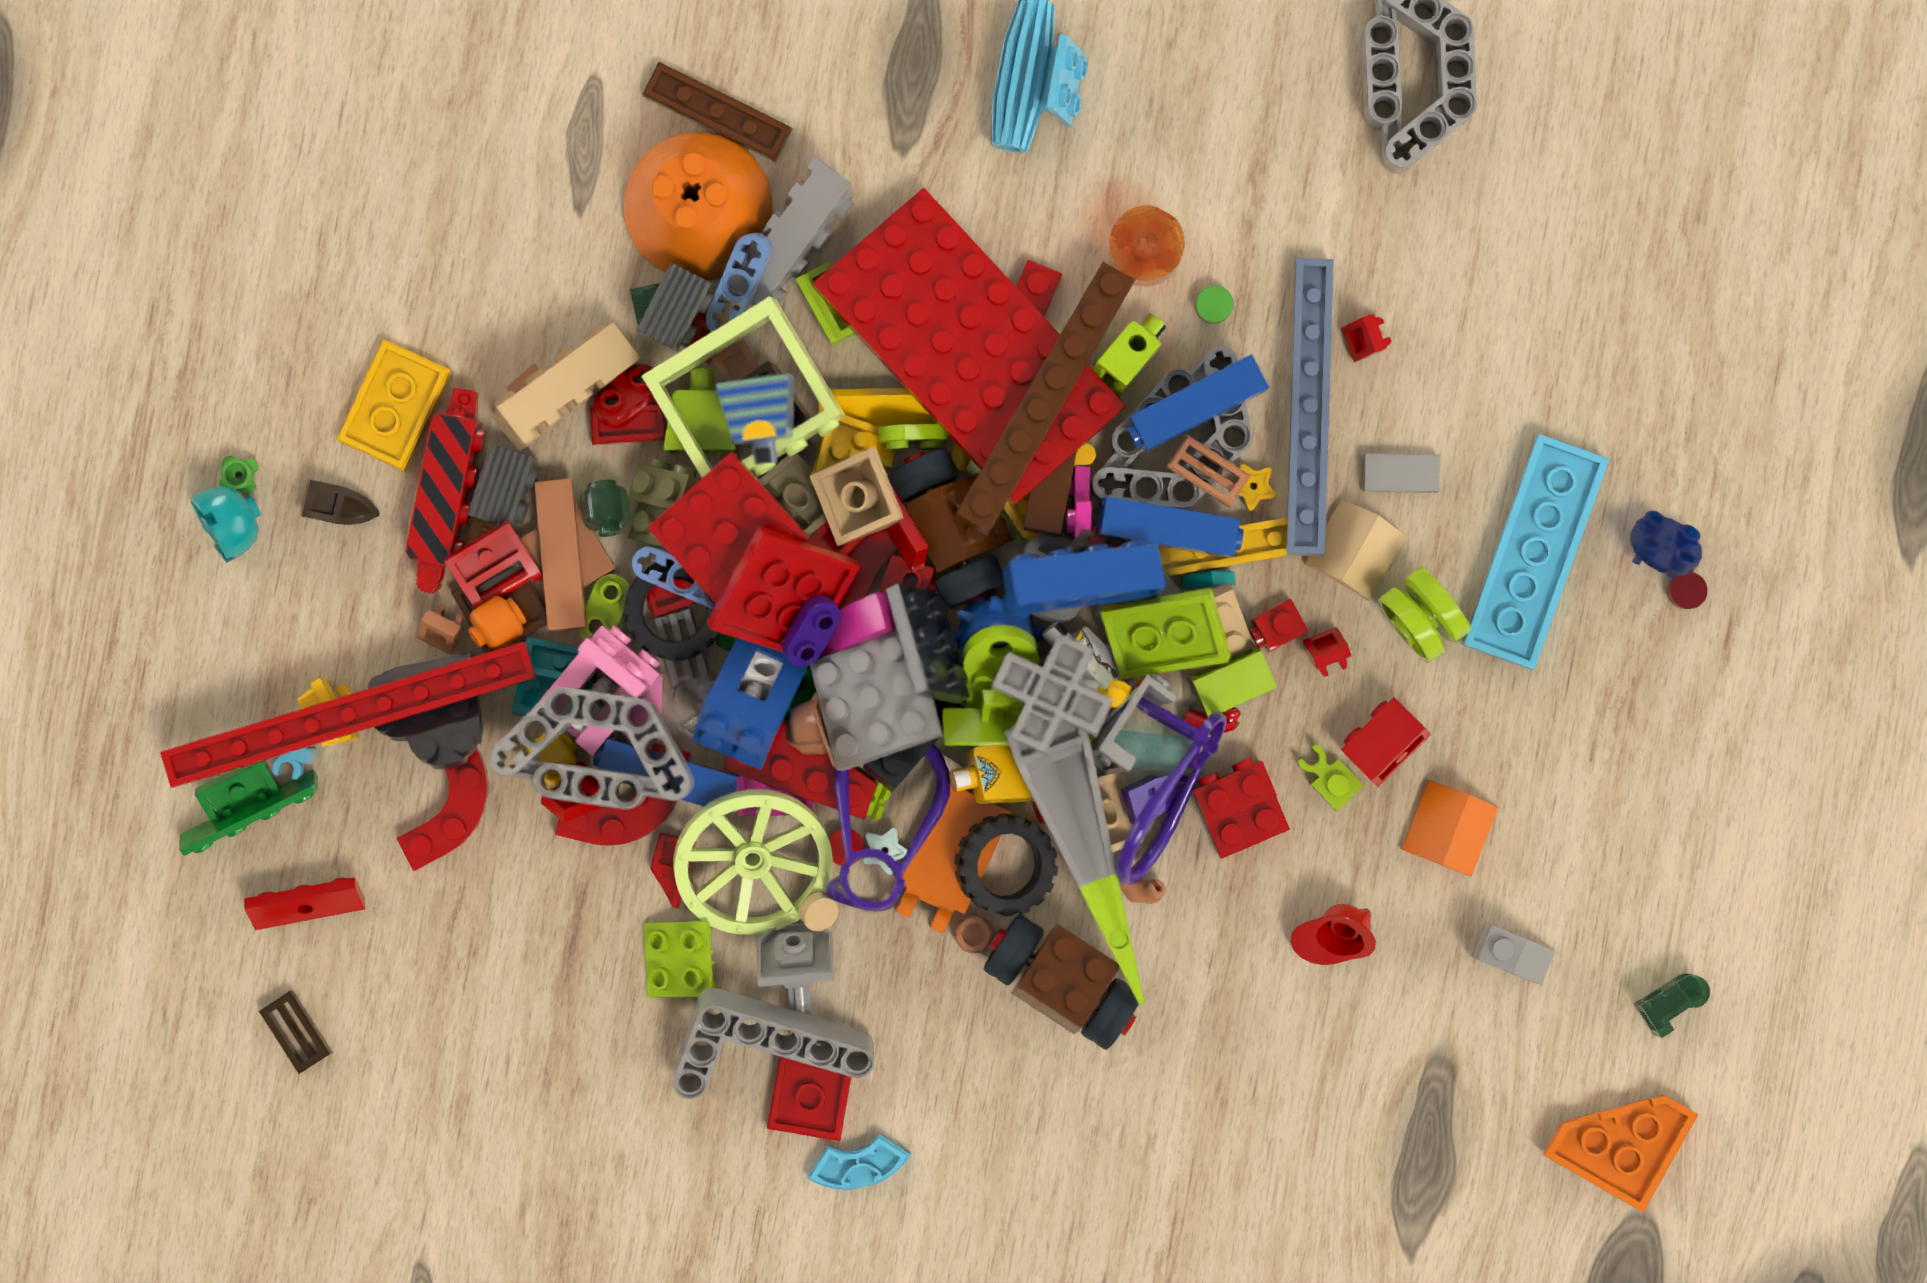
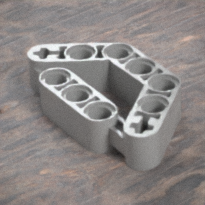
(1390, 91)
(1165, 481)
(572, 775)

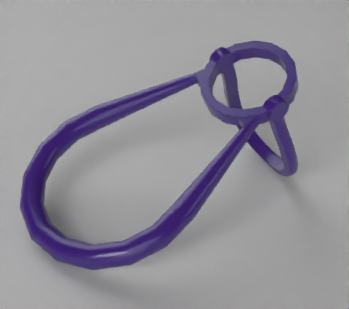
(1195, 759)
(934, 813)

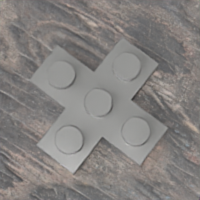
(1052, 694)

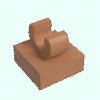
(440, 631)

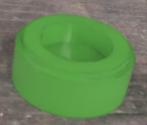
(1214, 304)

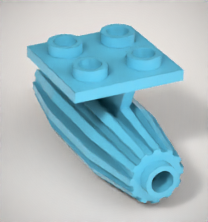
(1034, 77)

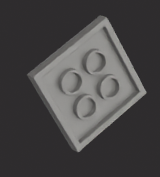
(871, 702)

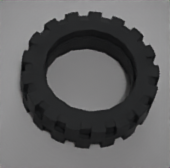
(645, 637)
(1041, 877)

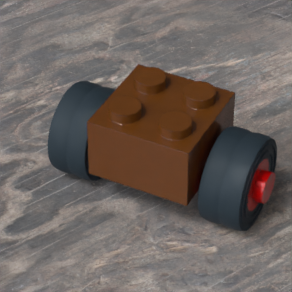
(949, 539)
(1064, 980)

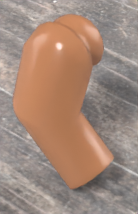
(1144, 891)

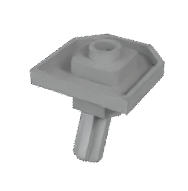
(795, 959)

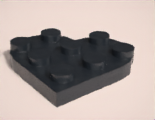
(441, 735)

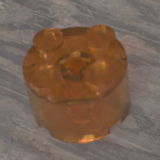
(1157, 228)

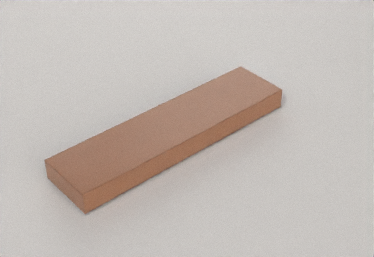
(560, 554)

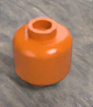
(496, 623)

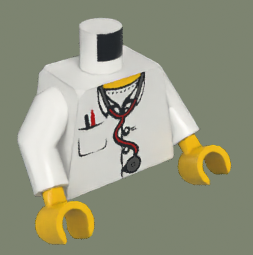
(1102, 670)

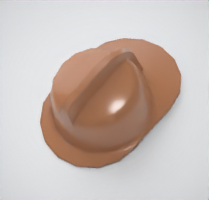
(807, 729)

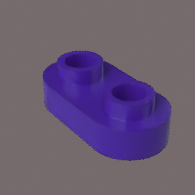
(809, 632)

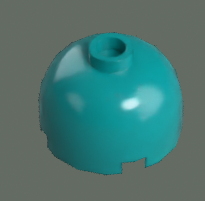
(227, 519)

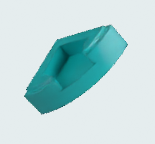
(1208, 579)

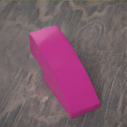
(861, 622)

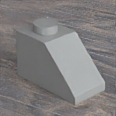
(1513, 953)

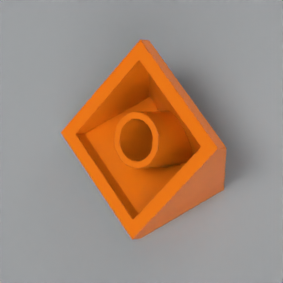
(1449, 828)

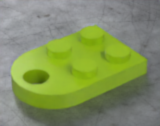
(984, 661)

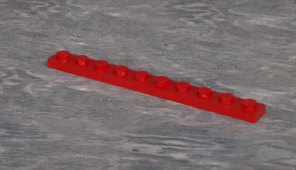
(348, 715)

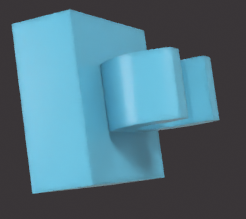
(296, 759)

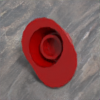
(1335, 937)

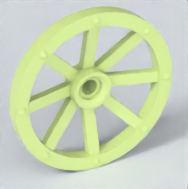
(751, 866)

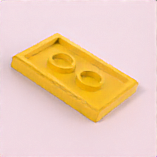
(394, 405)

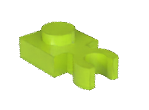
(1333, 781)

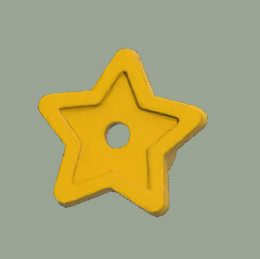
(1263, 488)

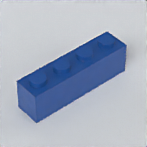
(1083, 578)

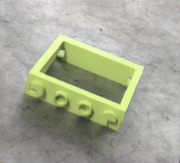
(716, 342)

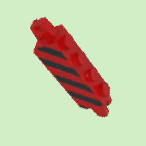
(444, 488)

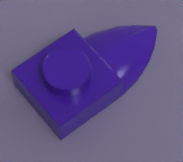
(1138, 794)

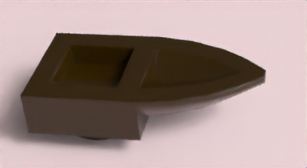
(336, 504)

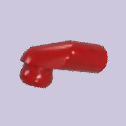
(1198, 718)

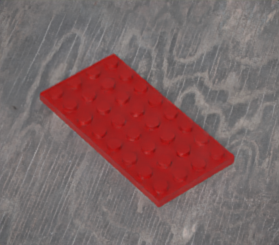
(958, 335)

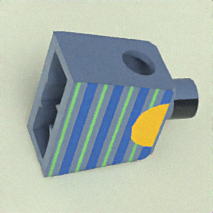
(759, 412)

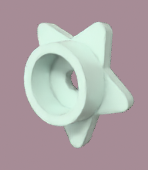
(888, 840)

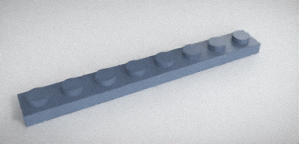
(1310, 407)

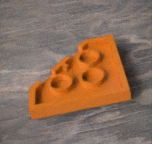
(1624, 1146)

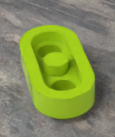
(899, 436)
(600, 608)

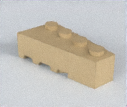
(564, 386)

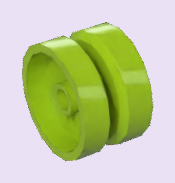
(1424, 614)

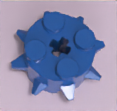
(993, 612)

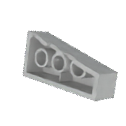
(798, 230)

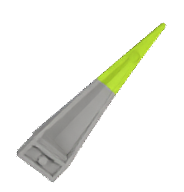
(1072, 807)

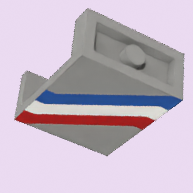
(1107, 754)

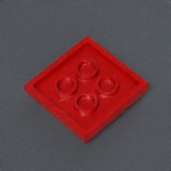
(717, 522)
(774, 584)

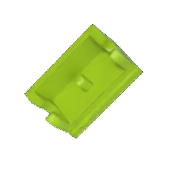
(833, 326)
(1233, 682)

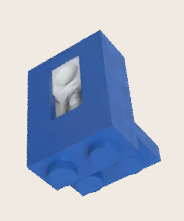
(740, 721)

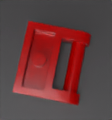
(488, 557)

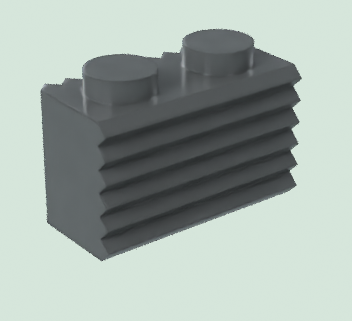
(675, 307)
(504, 486)

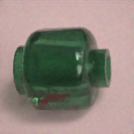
(605, 507)

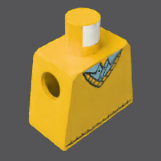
(991, 775)

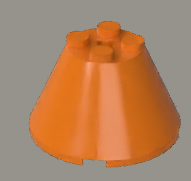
(699, 233)

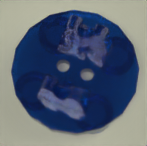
(1665, 544)

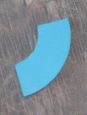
(858, 1167)

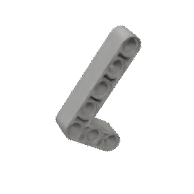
(764, 1037)

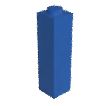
(1197, 404)
(1169, 527)
(708, 784)

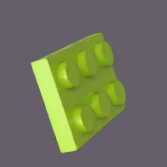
(1166, 633)

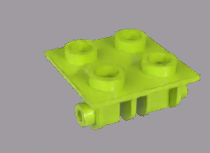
(678, 958)

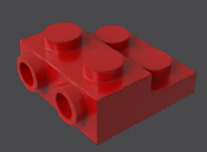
(1240, 807)

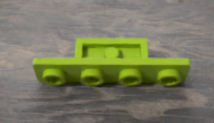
(983, 724)

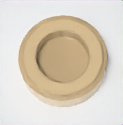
(818, 911)

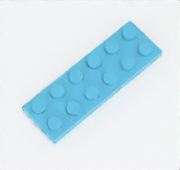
(1535, 551)

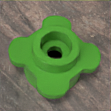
(247, 468)

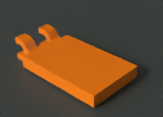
(933, 868)

